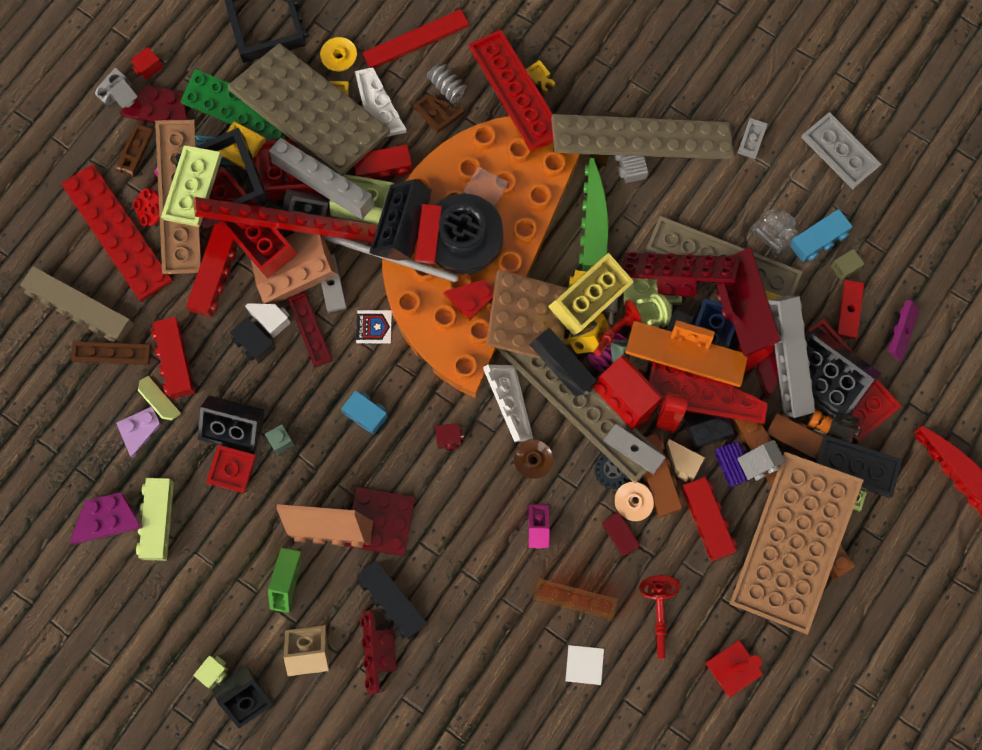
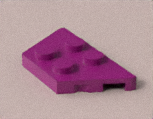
(105, 518)

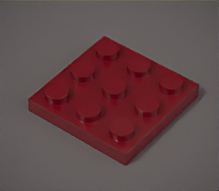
(390, 519)

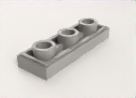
(333, 294)
(624, 442)

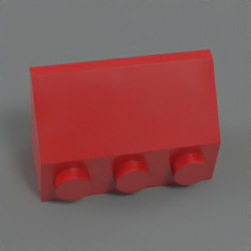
(628, 392)

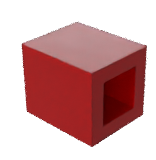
(146, 64)

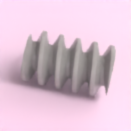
(449, 87)

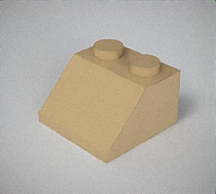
(306, 650)

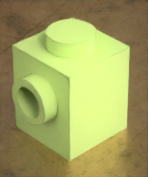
(212, 671)

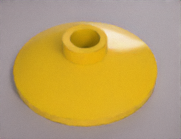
(338, 47)

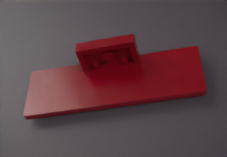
(679, 273)
(748, 306)

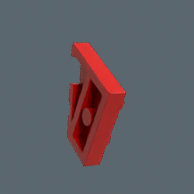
(471, 297)

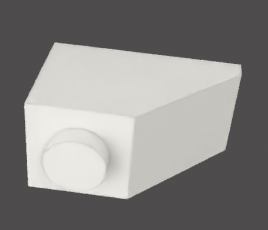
(269, 317)

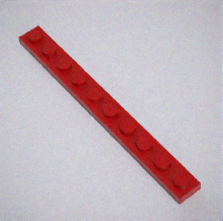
(283, 219)

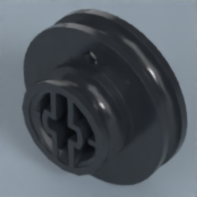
(470, 249)

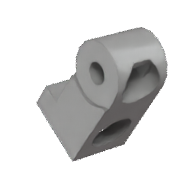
(101, 91)

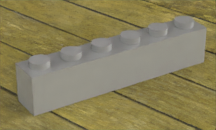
(321, 178)
(792, 357)

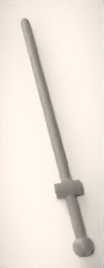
(408, 263)

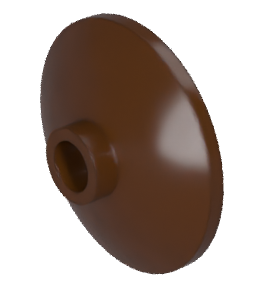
(532, 449)

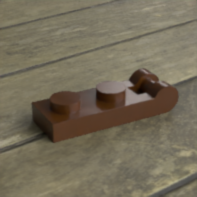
(134, 150)

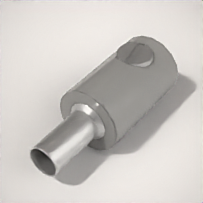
(610, 311)

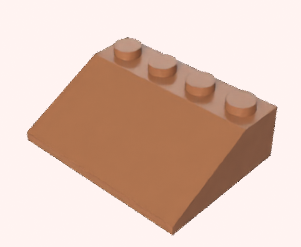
(308, 268)
(326, 525)

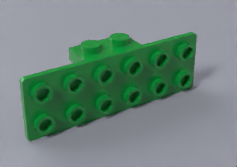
(214, 99)

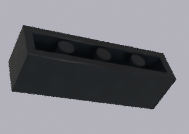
(392, 600)

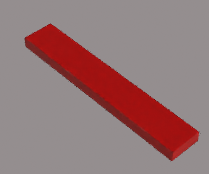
(415, 39)

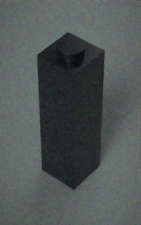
(563, 363)

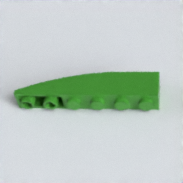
(595, 221)

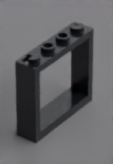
(257, 51)
(236, 136)

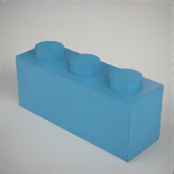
(821, 236)

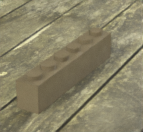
(77, 305)

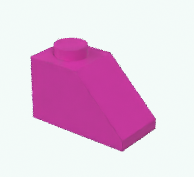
(538, 526)

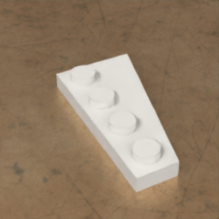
(377, 101)
(509, 396)

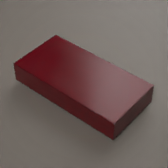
(620, 534)

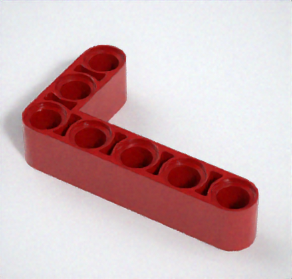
(671, 412)

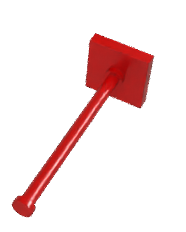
(734, 668)

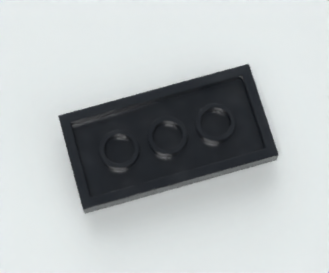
(875, 468)

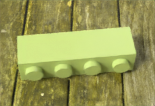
(155, 519)

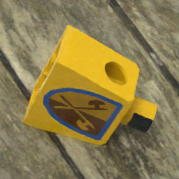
(589, 337)

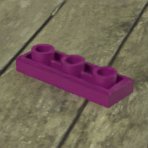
(903, 330)

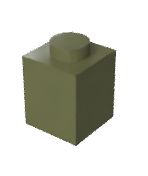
(847, 264)

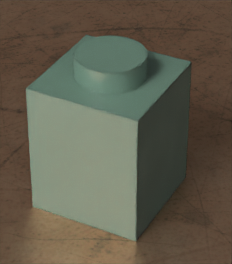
(279, 439)

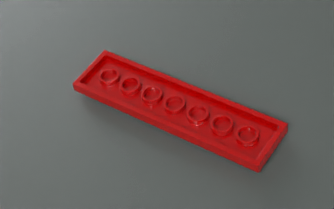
(514, 89)
(116, 232)

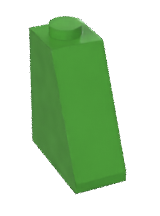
(284, 580)

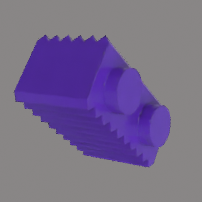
(730, 465)

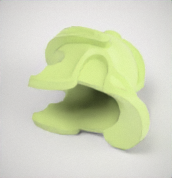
(655, 310)

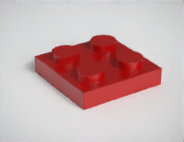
(231, 469)

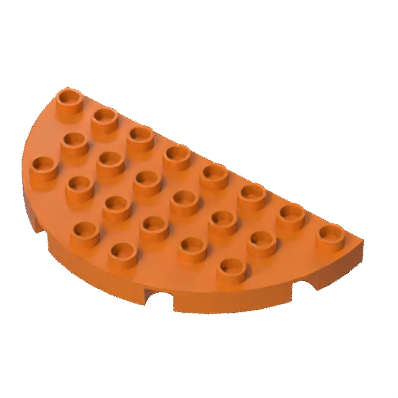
(527, 209)

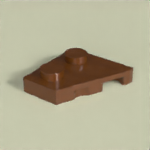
(437, 112)

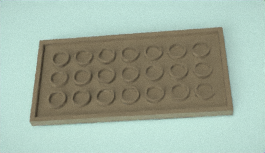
(309, 109)

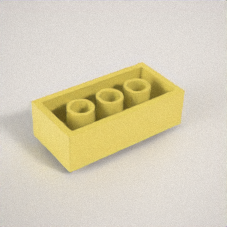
(591, 294)

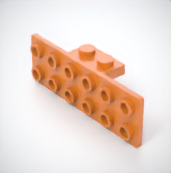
(688, 350)

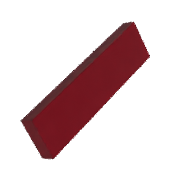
(309, 329)

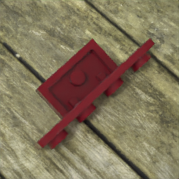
(378, 652)

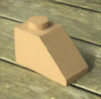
(683, 461)

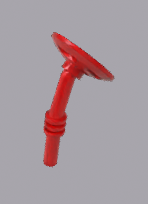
(627, 320)
(660, 594)

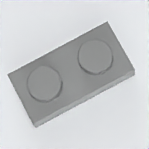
(752, 138)

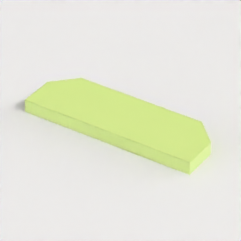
(157, 399)

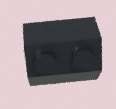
(706, 429)
(242, 697)

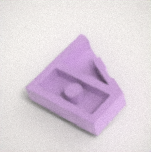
(138, 429)

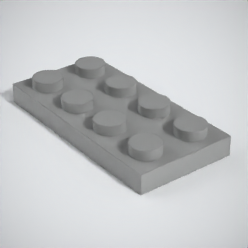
(841, 150)

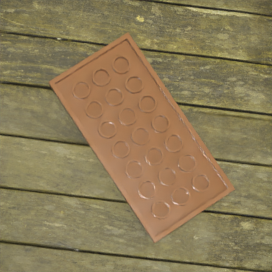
(796, 542)

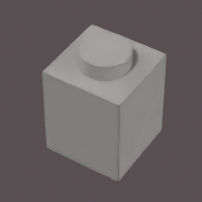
(121, 92)

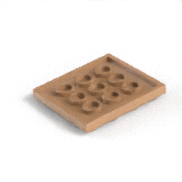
(522, 312)

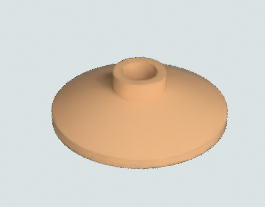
(627, 507)

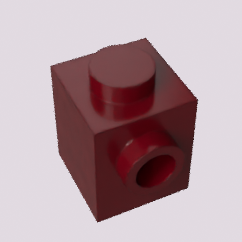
(449, 436)

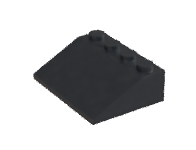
(837, 374)

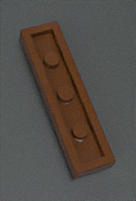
(111, 353)

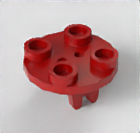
(147, 207)

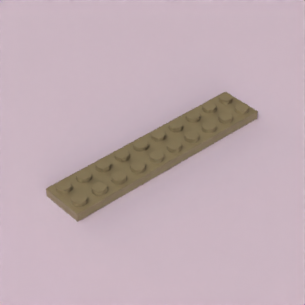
(641, 137)
(586, 413)

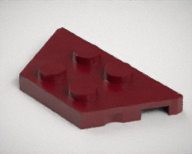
(156, 105)

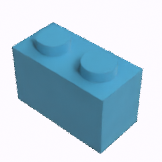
(364, 412)

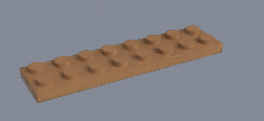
(178, 241)

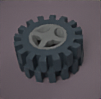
(604, 475)

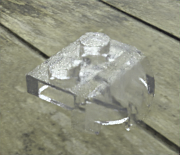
(775, 229)

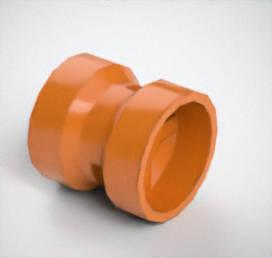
(824, 424)

